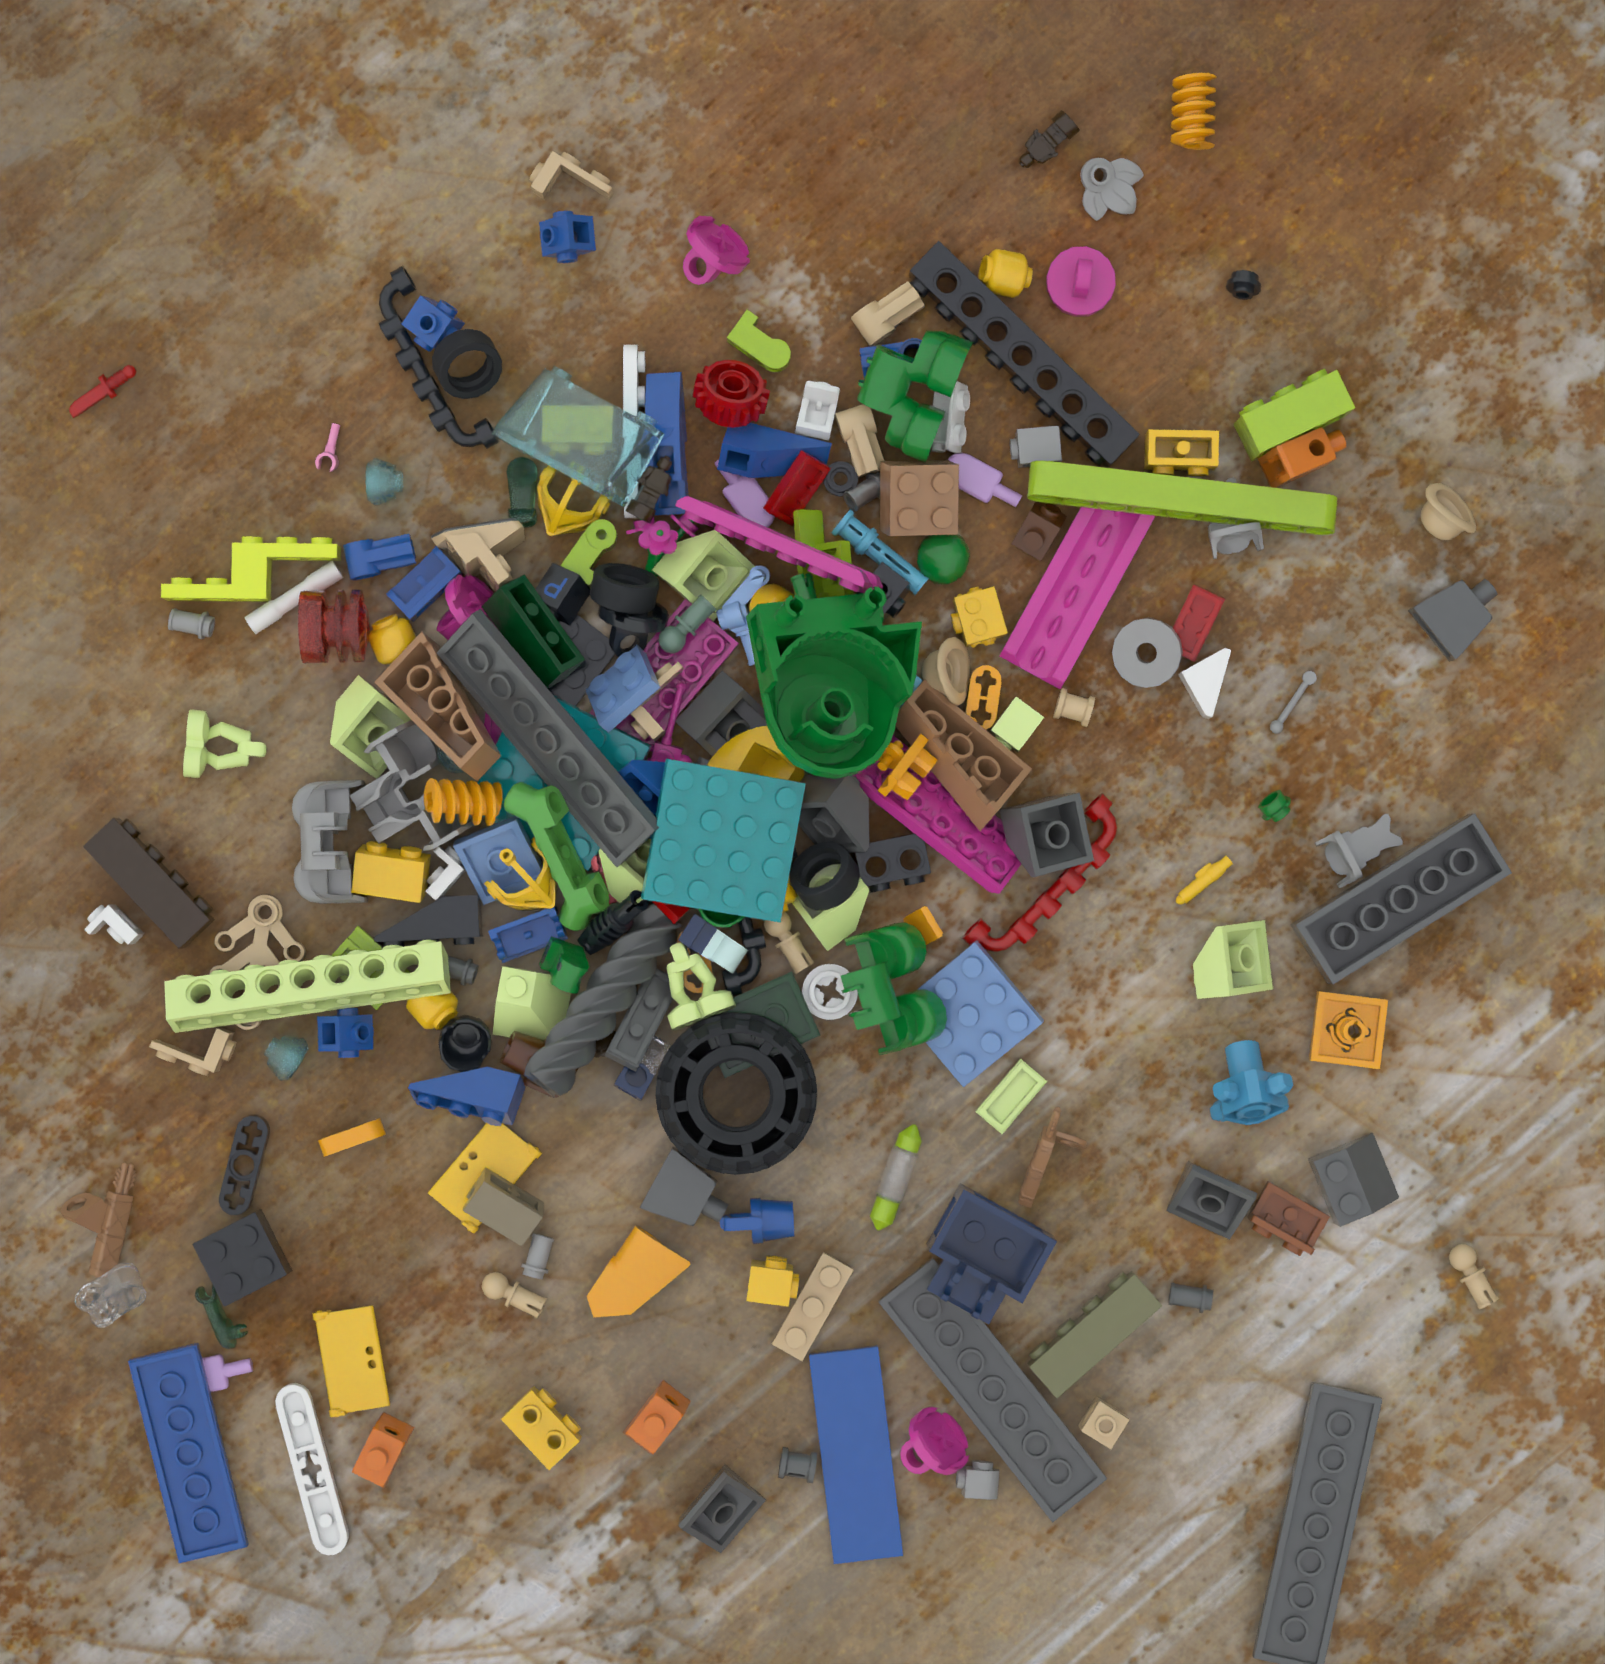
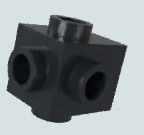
(895, 589)

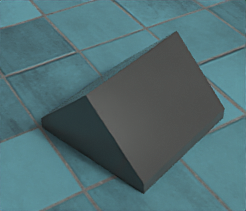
(1210, 1200)
(721, 1509)

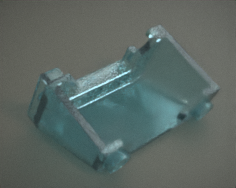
(580, 435)

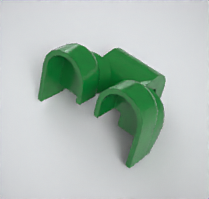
(889, 381)
(904, 1018)

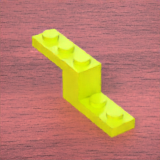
(251, 570)

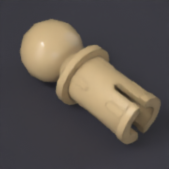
(790, 944)
(1464, 1259)
(496, 1286)

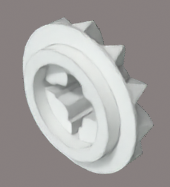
(814, 997)

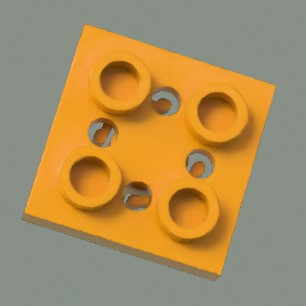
(1349, 1030)

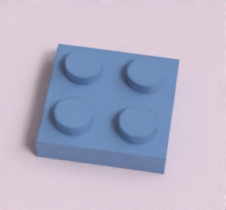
(622, 688)
(481, 858)

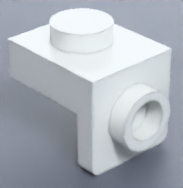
(817, 410)

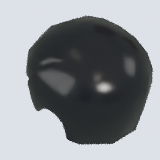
(464, 1043)

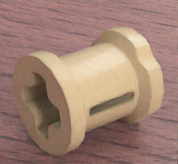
(1074, 707)

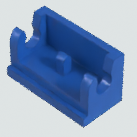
(423, 584)
(527, 934)

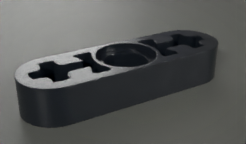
(245, 1192)

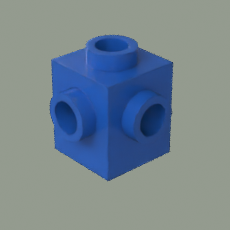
(567, 236)
(432, 321)
(345, 1032)

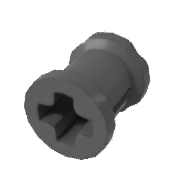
(797, 1465)

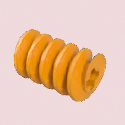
(1192, 111)
(463, 800)

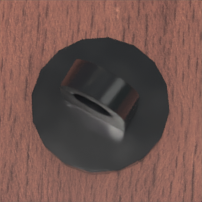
(633, 624)

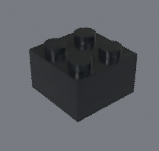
(242, 1257)

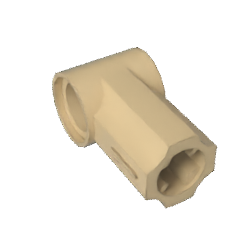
(880, 318)
(859, 430)

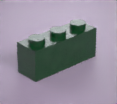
(533, 631)

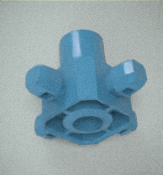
(1249, 1092)

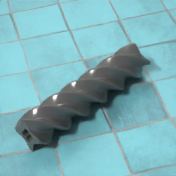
(608, 991)

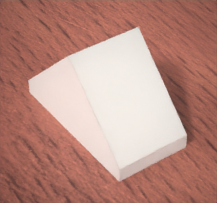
(1205, 681)

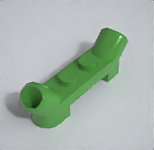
(543, 811)

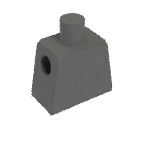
(1455, 616)
(683, 1191)

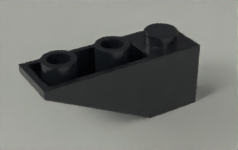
(443, 919)

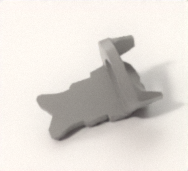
(1234, 538)
(1350, 851)

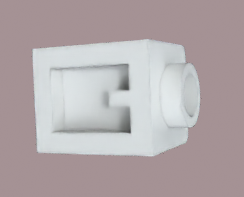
(444, 879)
(120, 925)

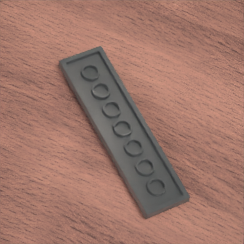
(548, 737)
(994, 1394)
(1317, 1526)

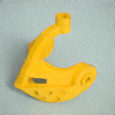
(559, 519)
(539, 894)

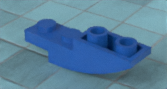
(666, 405)

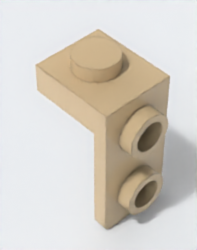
(546, 175)
(644, 722)
(220, 1049)

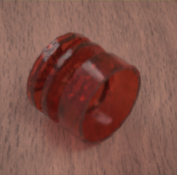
(332, 626)

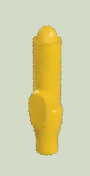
(1204, 877)

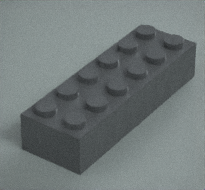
(1401, 898)

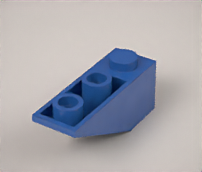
(765, 451)
(476, 1092)

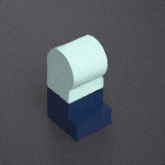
(712, 944)

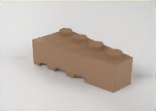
(439, 706)
(970, 760)

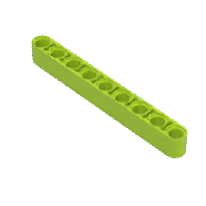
(1181, 497)

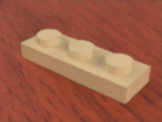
(812, 1306)

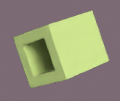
(1016, 725)

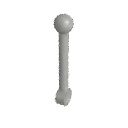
(1308, 679)

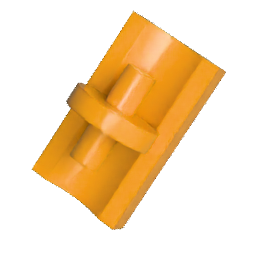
(899, 778)

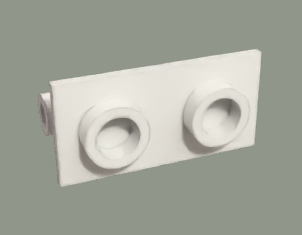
(952, 430)

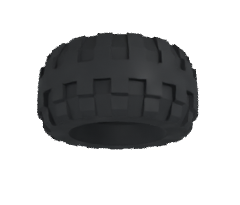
(723, 1146)

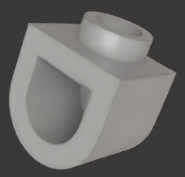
(978, 1480)

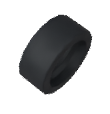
(455, 345)
(624, 588)
(834, 891)

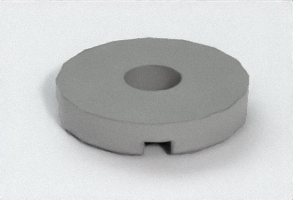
(1130, 664)

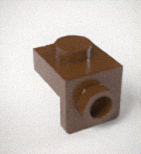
(1039, 529)

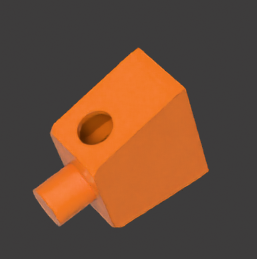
(1301, 456)
(657, 1417)
(382, 1450)

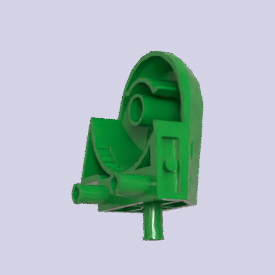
(832, 676)

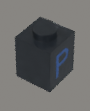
(563, 592)

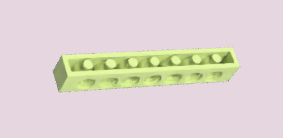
(429, 979)

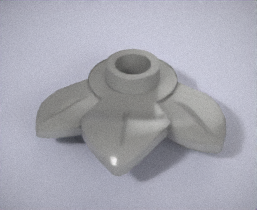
(1113, 190)

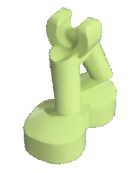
(197, 755)
(711, 1001)

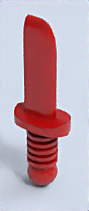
(102, 390)

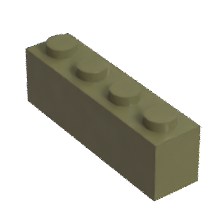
(1093, 1334)

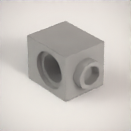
(1036, 445)

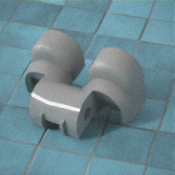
(407, 755)
(321, 811)

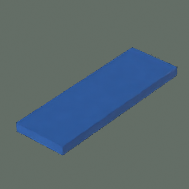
(188, 1453)
(855, 1454)

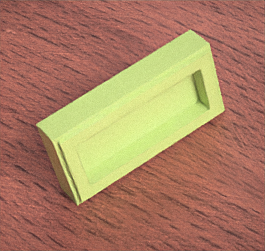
(1011, 1096)

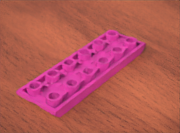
(770, 541)
(1074, 592)
(700, 661)
(946, 827)

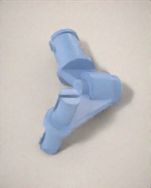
(735, 609)

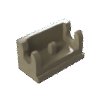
(504, 1207)

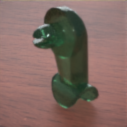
(522, 485)
(222, 1326)

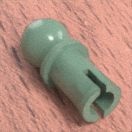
(673, 638)

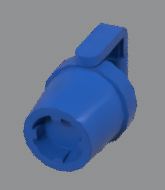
(767, 1220)

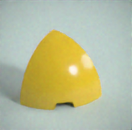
(756, 754)

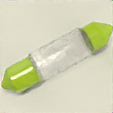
(896, 1177)

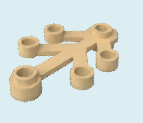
(258, 952)

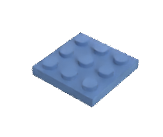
(982, 1011)

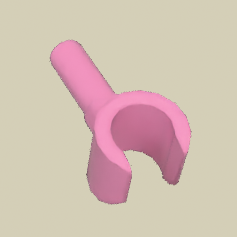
(330, 449)

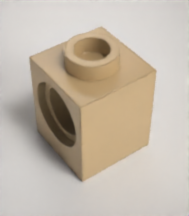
(1103, 1422)

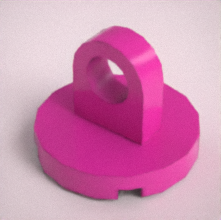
(718, 247)
(1080, 281)
(463, 598)
(937, 1442)

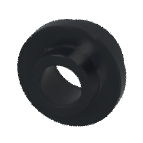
(1243, 284)
(840, 467)

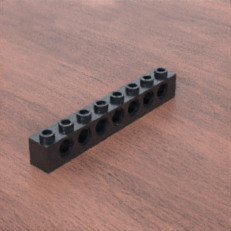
(942, 263)

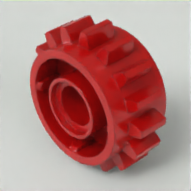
(731, 393)

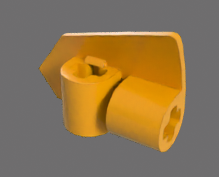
(634, 1275)

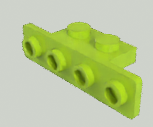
(810, 531)

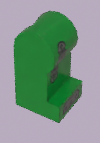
(565, 963)

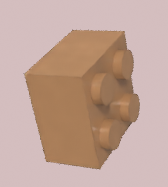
(919, 497)

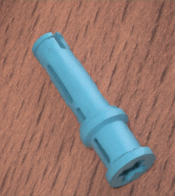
(866, 541)

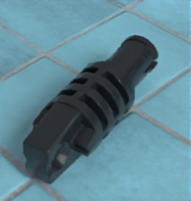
(612, 923)

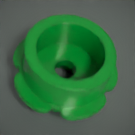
(1275, 806)

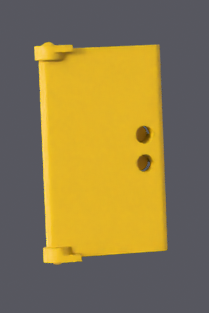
(495, 1149)
(346, 1361)

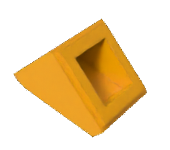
(925, 923)

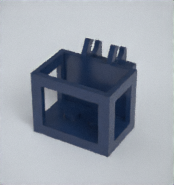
(985, 1254)

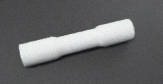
(276, 608)

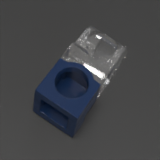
(637, 1082)

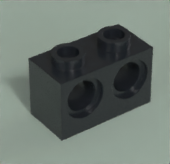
(890, 852)

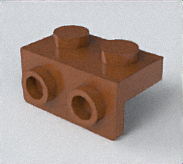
(1288, 1218)

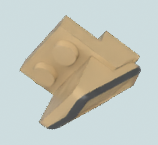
(481, 548)

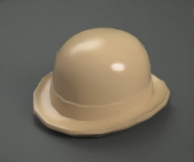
(1446, 513)
(949, 670)

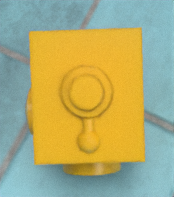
(978, 617)

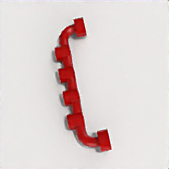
(1047, 903)

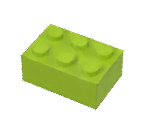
(1293, 413)

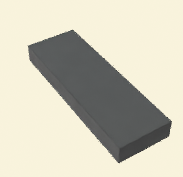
(641, 1022)

